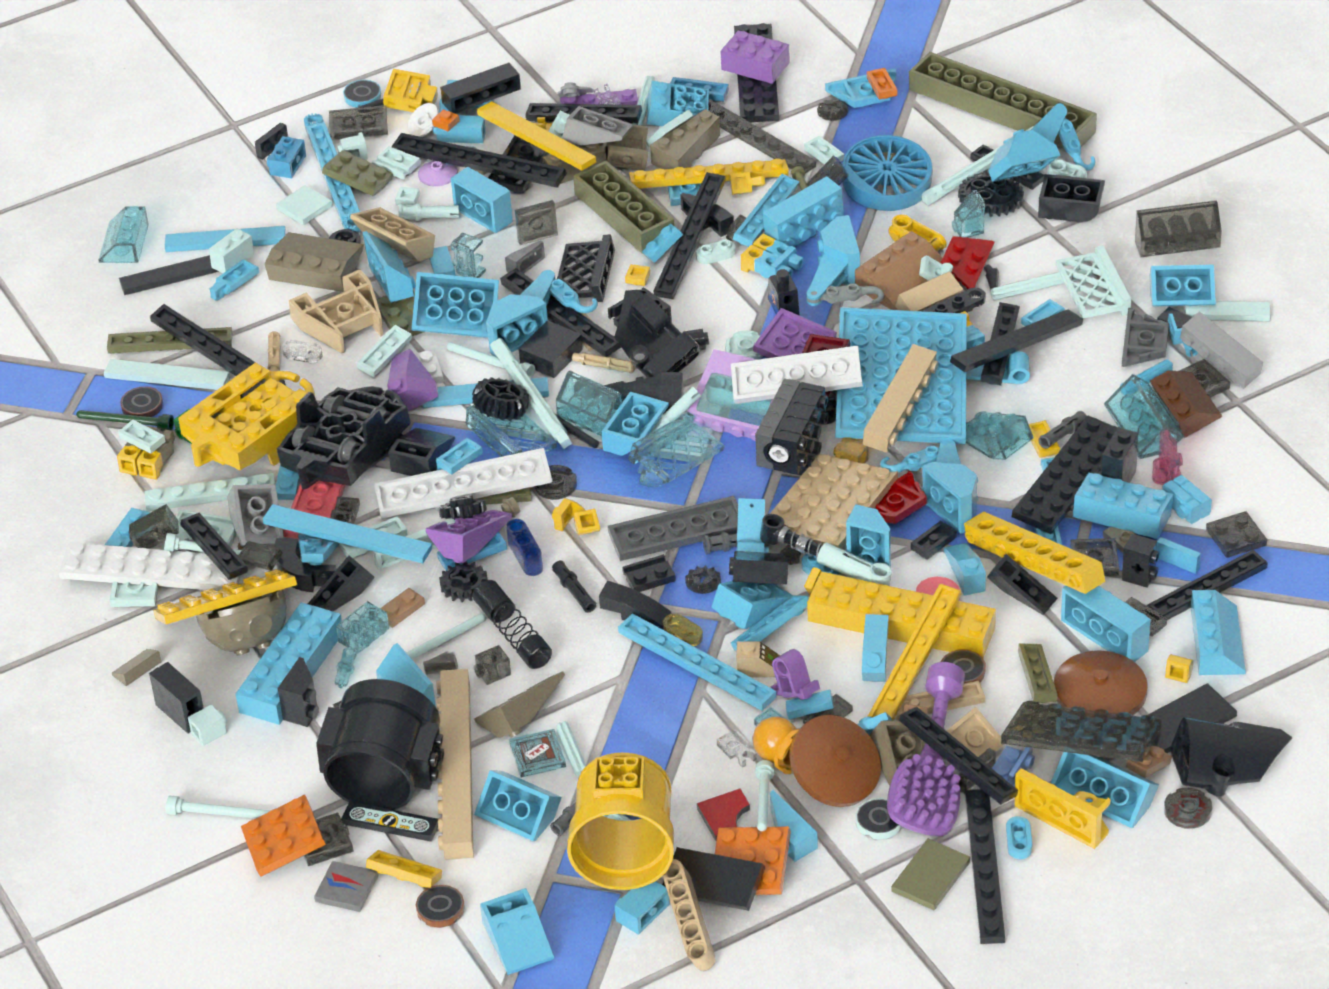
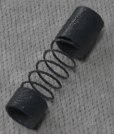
(499, 608)

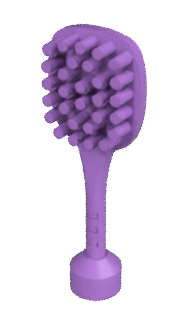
(923, 790)

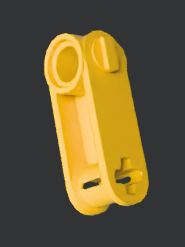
(904, 224)

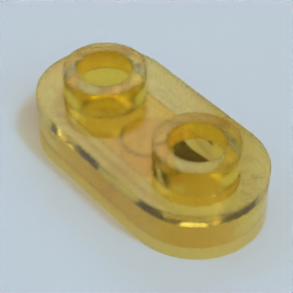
(683, 629)

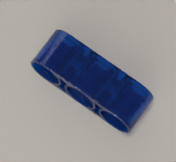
(524, 547)

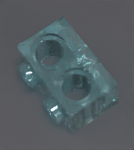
(362, 627)

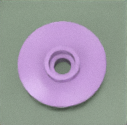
(436, 173)

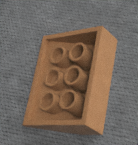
(896, 268)

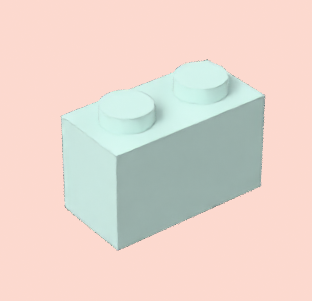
(231, 250)

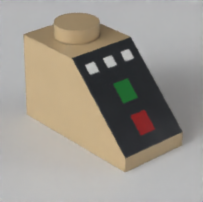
(755, 659)

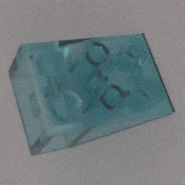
(998, 434)

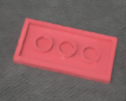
(316, 500)

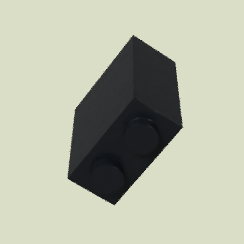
(551, 348)
(1120, 455)
(759, 567)
(175, 695)

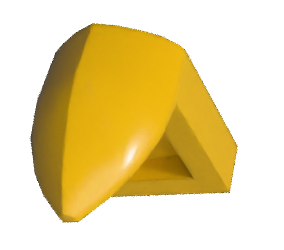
(564, 513)

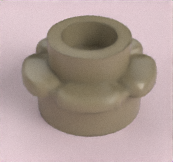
(510, 506)

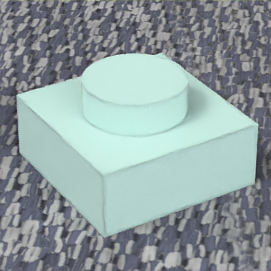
(407, 196)

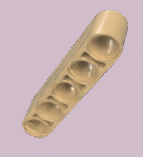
(692, 923)

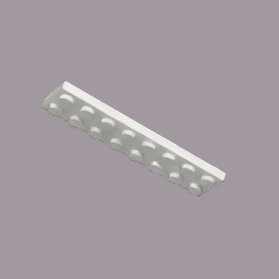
(474, 479)
(140, 565)

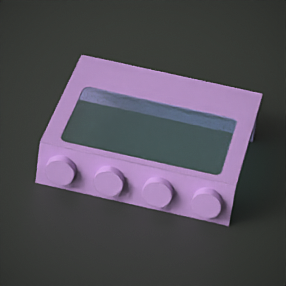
(716, 405)

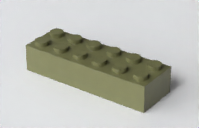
(621, 204)

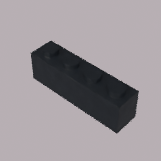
(480, 88)

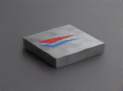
(346, 886)

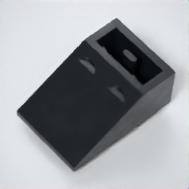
(417, 451)

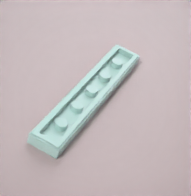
(166, 374)

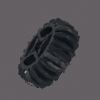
(500, 399)

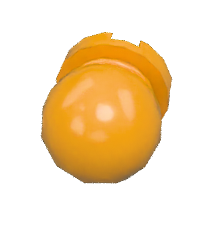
(773, 741)

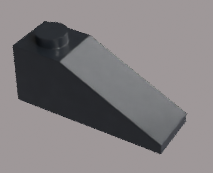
(1021, 585)
(342, 586)

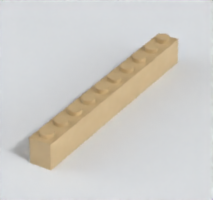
(456, 766)

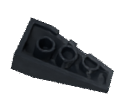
(663, 386)

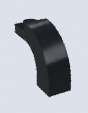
(306, 575)

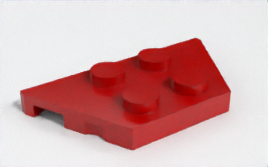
(967, 258)
(902, 499)

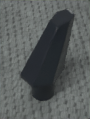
(992, 276)

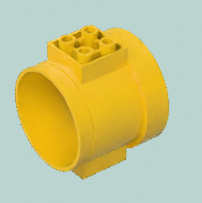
(618, 851)

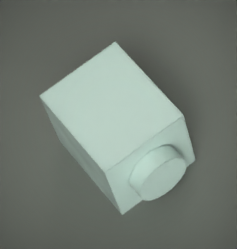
(207, 724)

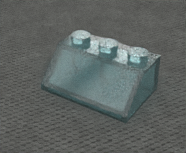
(125, 236)
(586, 402)

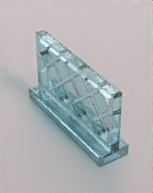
(665, 437)
(498, 438)

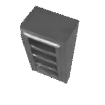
(520, 260)

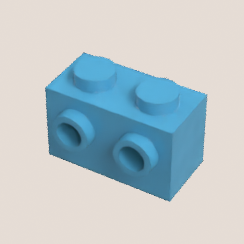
(286, 157)

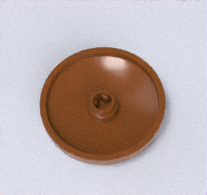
(1101, 682)
(835, 761)

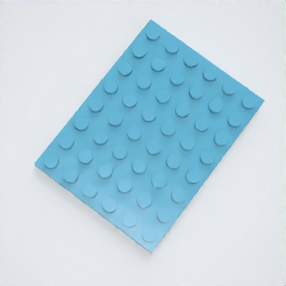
(883, 344)

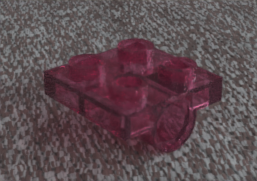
(1167, 465)

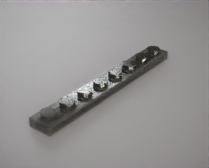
(760, 139)

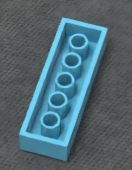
(307, 635)

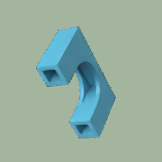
(469, 129)

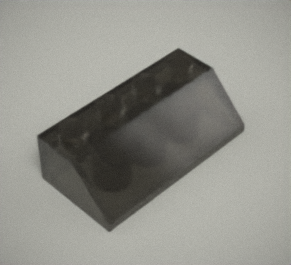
(1178, 228)

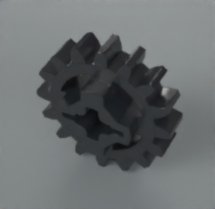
(462, 507)
(462, 580)

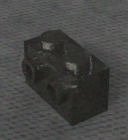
(153, 528)

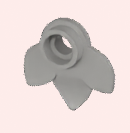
(572, 90)

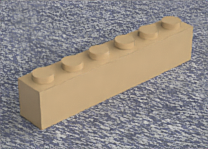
(900, 398)

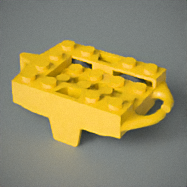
(256, 414)

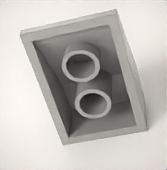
(591, 127)
(248, 507)

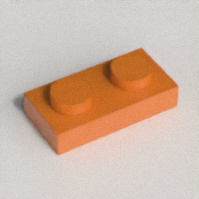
(882, 83)

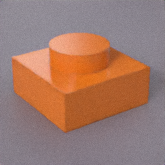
(445, 120)

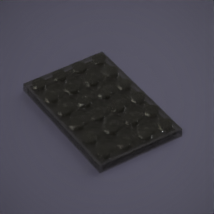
(1082, 731)

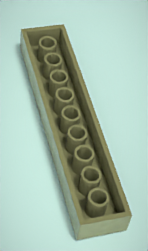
(992, 96)

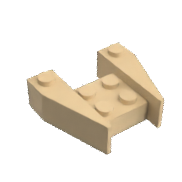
(339, 315)

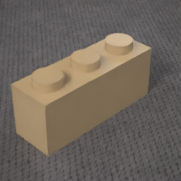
(929, 293)

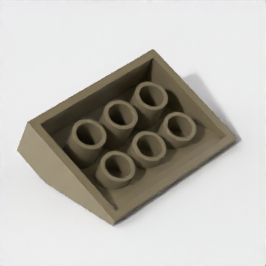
(312, 261)

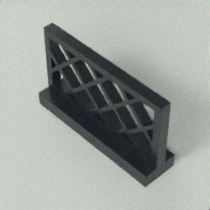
(600, 269)

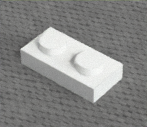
(430, 362)

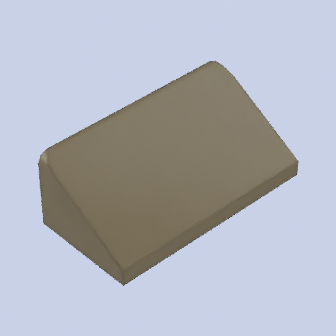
(137, 666)

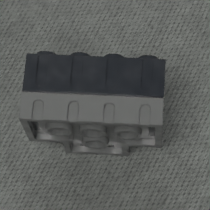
(792, 428)

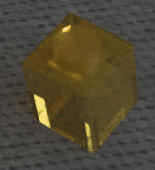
(851, 450)

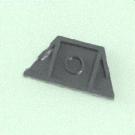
(1144, 339)

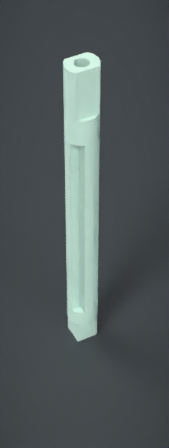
(949, 184)
(536, 400)

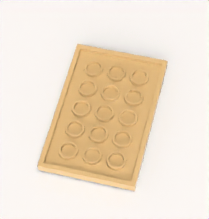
(827, 494)

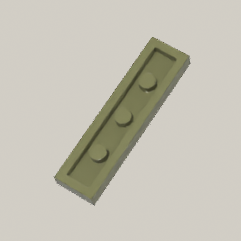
(1037, 673)

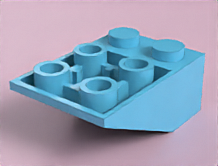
(671, 100)
(516, 931)

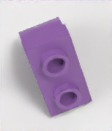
(793, 676)

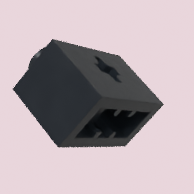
(1140, 560)

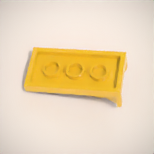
(1062, 810)

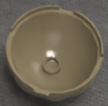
(245, 623)

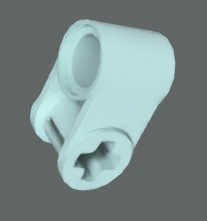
(1064, 168)

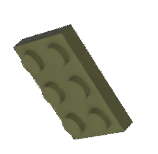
(357, 173)
(398, 313)

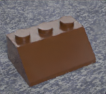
(1185, 400)

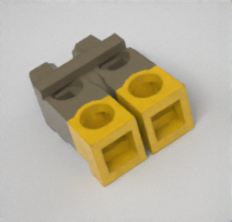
(137, 461)

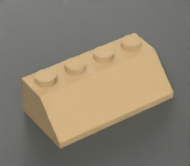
(396, 231)

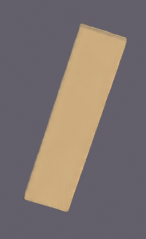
(971, 695)

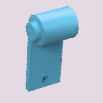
(1015, 372)
(749, 525)

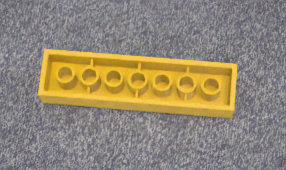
(846, 601)

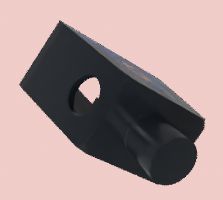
(782, 286)

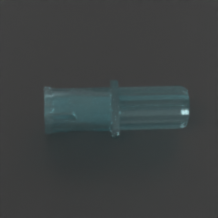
(345, 667)

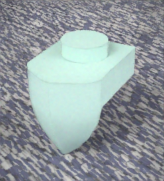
(931, 268)

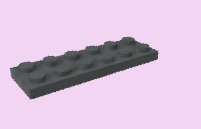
(674, 528)

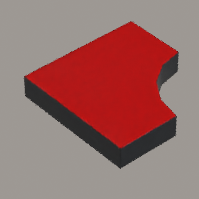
(723, 810)

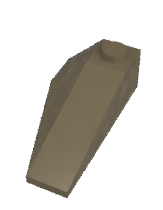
(519, 709)
(895, 745)

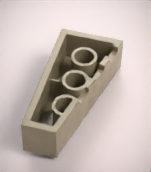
(686, 141)

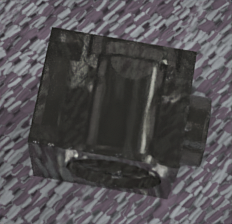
(492, 665)

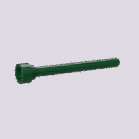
(164, 422)

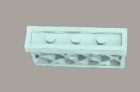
(1108, 279)

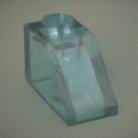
(970, 216)

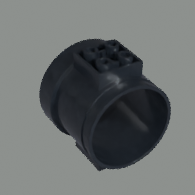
(380, 744)

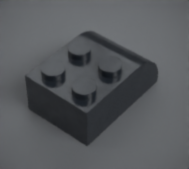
(1070, 198)

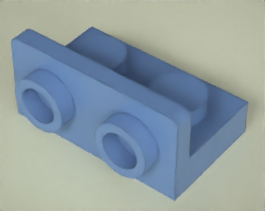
(1012, 761)

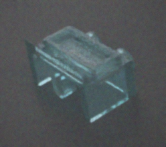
(464, 259)

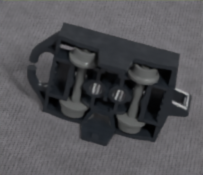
(332, 440)

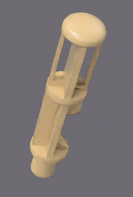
(274, 351)
(603, 362)

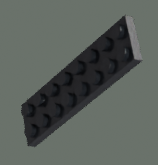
(757, 98)
(1056, 487)

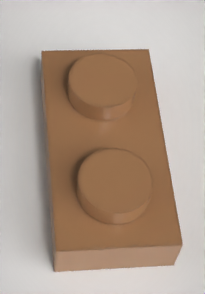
(402, 606)
(1154, 761)

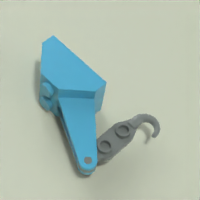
(837, 266)

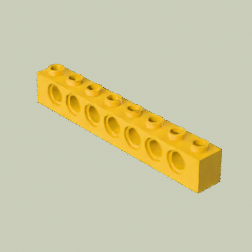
(1035, 552)

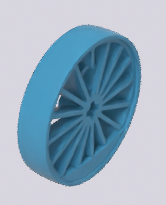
(887, 173)

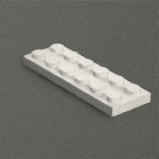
(827, 368)

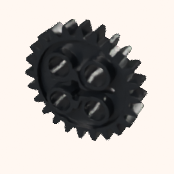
(998, 195)

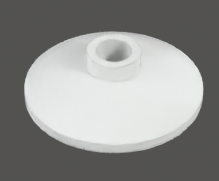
(421, 120)

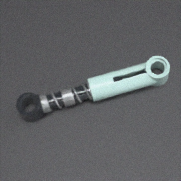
(775, 531)

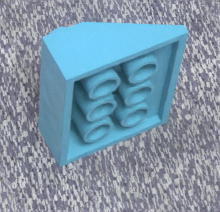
(453, 304)

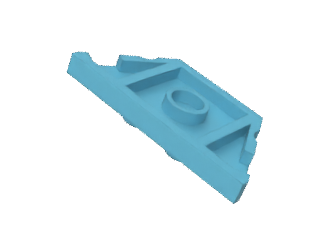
(856, 90)

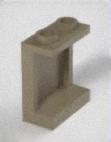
(629, 151)

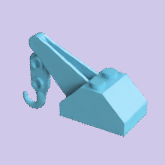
(1035, 149)
(520, 316)
(946, 482)

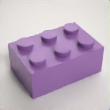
(755, 56)

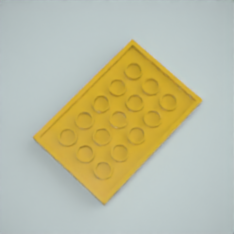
(229, 594)

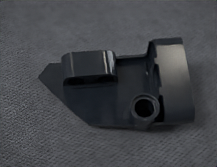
(649, 331)
(1223, 754)

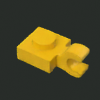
(743, 183)

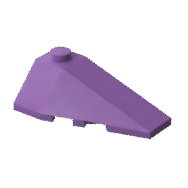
(411, 380)
(467, 535)

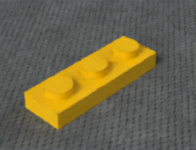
(404, 868)

